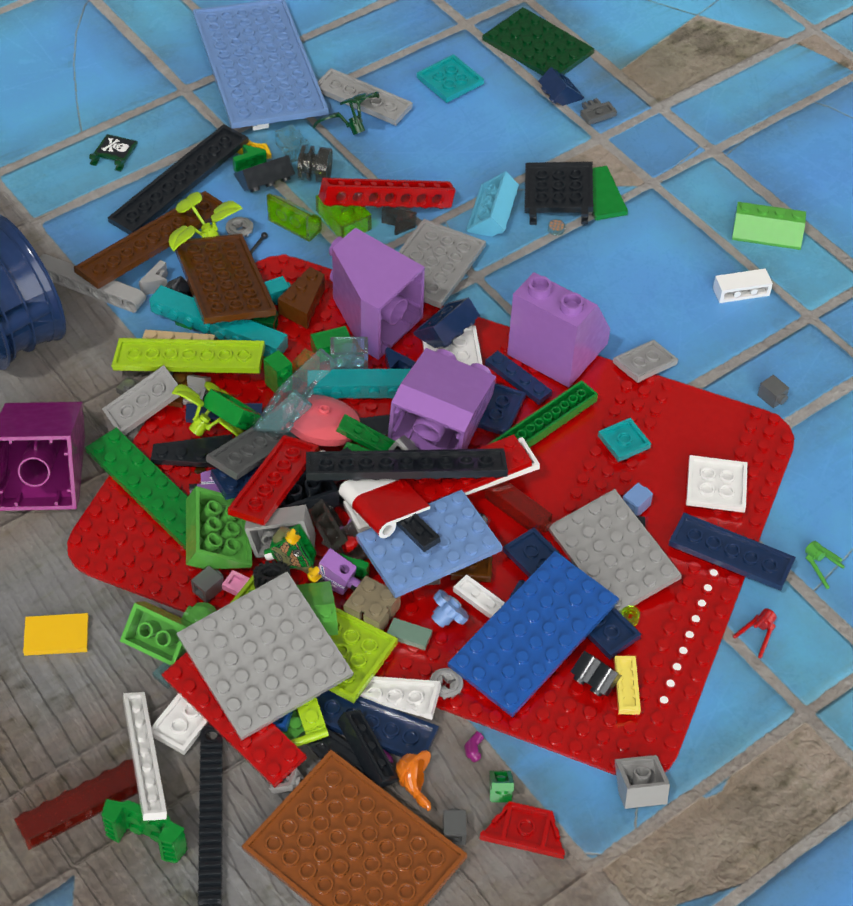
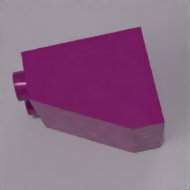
(41, 455)

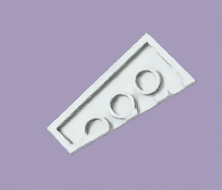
(406, 695)

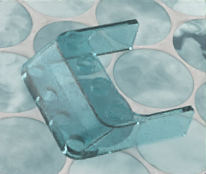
(292, 396)

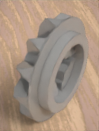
(237, 222)
(451, 677)

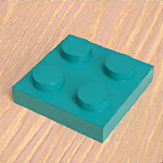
(624, 439)

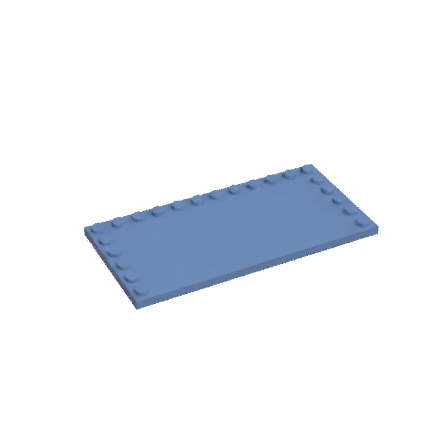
(259, 63)

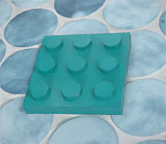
(450, 78)

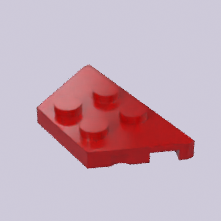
(525, 829)

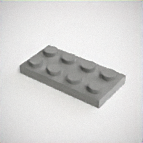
(142, 401)

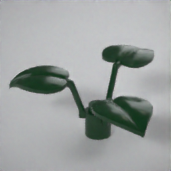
(355, 123)

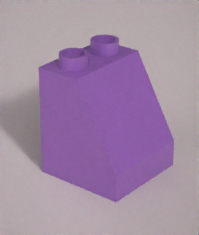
(376, 289)
(555, 329)
(440, 401)

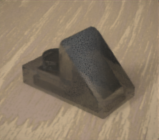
(401, 219)

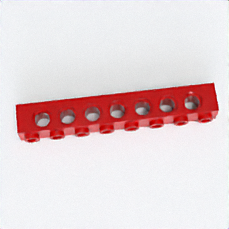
(374, 193)

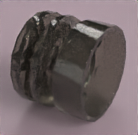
(312, 163)

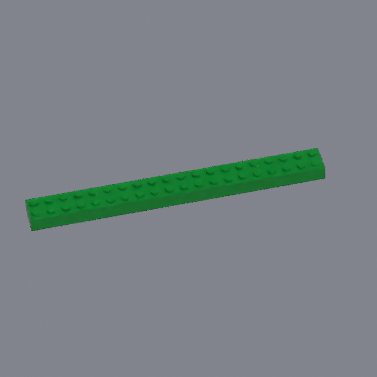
(553, 414)

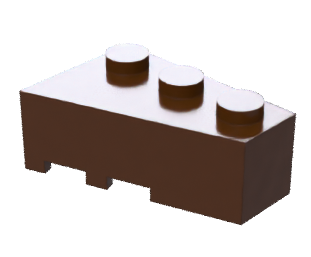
(302, 297)

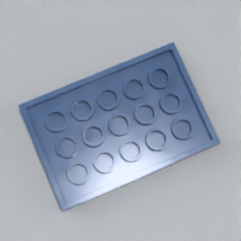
(463, 542)

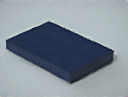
(502, 409)

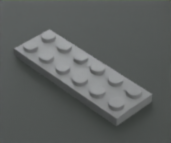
(386, 107)

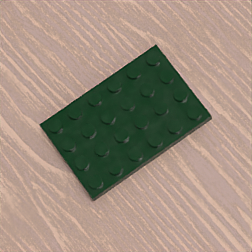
(537, 43)

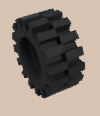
(268, 571)

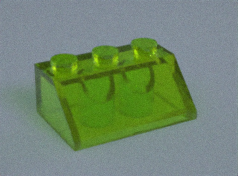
(293, 217)

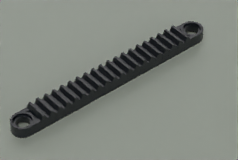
(210, 819)

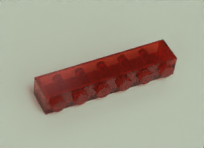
(76, 805)

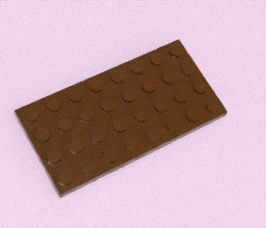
(224, 279)

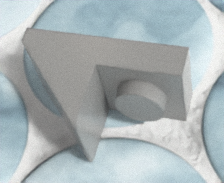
(154, 278)
(196, 383)

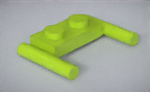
(312, 723)

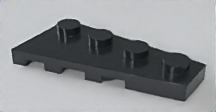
(188, 452)
(339, 746)

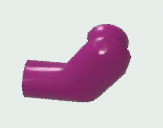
(471, 747)

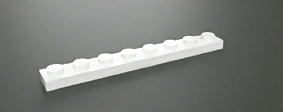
(144, 757)

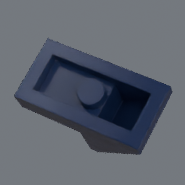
(396, 360)

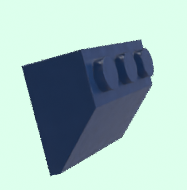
(448, 323)

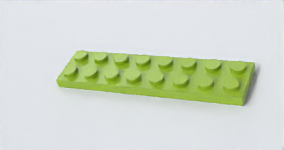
(189, 355)

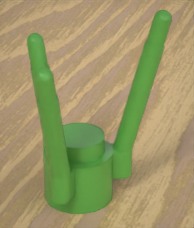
(818, 552)

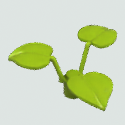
(184, 233)
(202, 421)

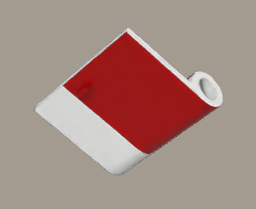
(382, 502)

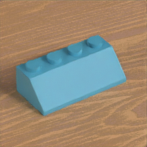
(493, 206)

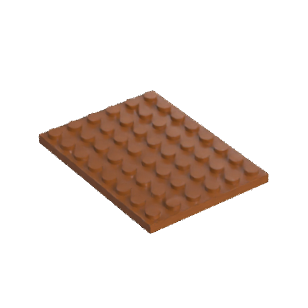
(352, 843)

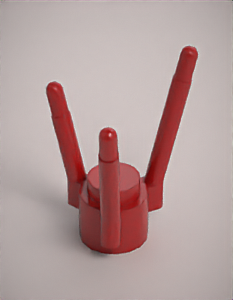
(764, 621)

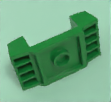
(122, 815)

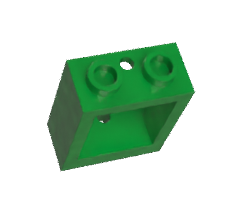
(230, 409)

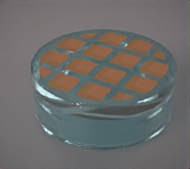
(556, 227)

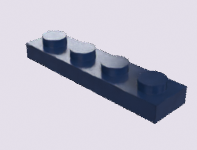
(518, 377)

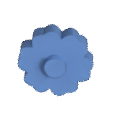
(448, 610)

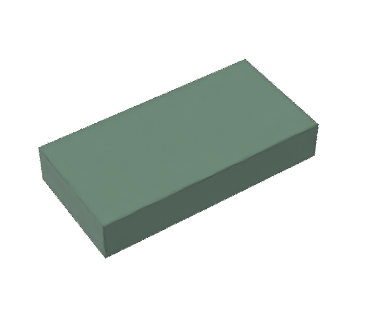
(410, 633)

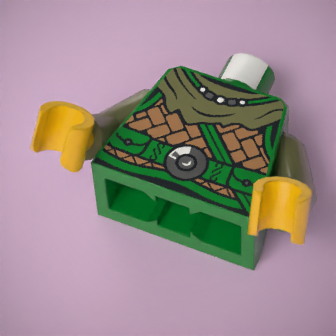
(294, 549)

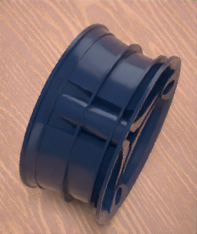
(28, 297)

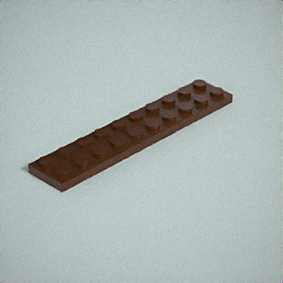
(142, 243)

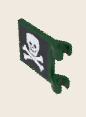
(115, 149)

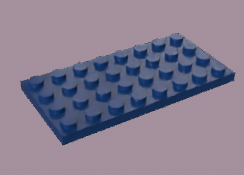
(533, 633)

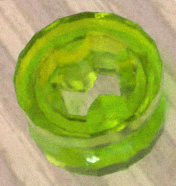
(631, 610)

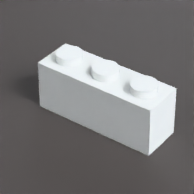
(742, 285)

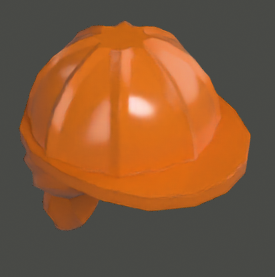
(411, 775)

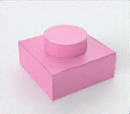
(234, 582)

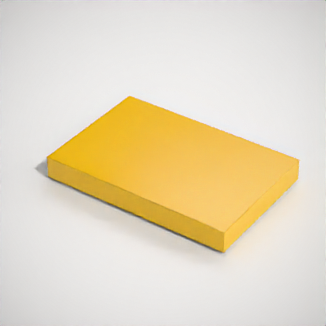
(56, 634)

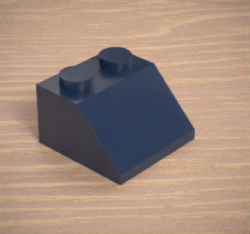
(559, 88)

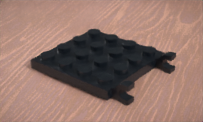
(558, 188)

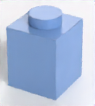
(638, 499)

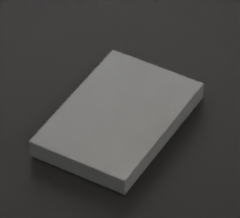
(645, 361)

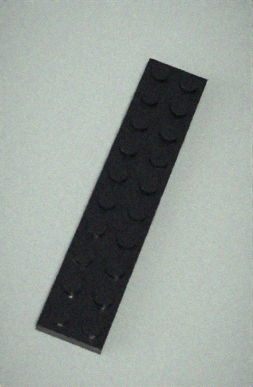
(178, 179)
(406, 464)

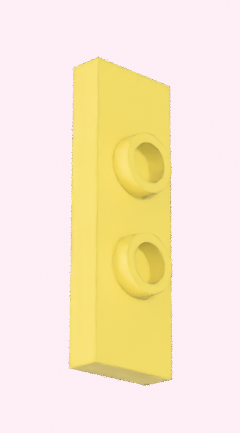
(627, 685)

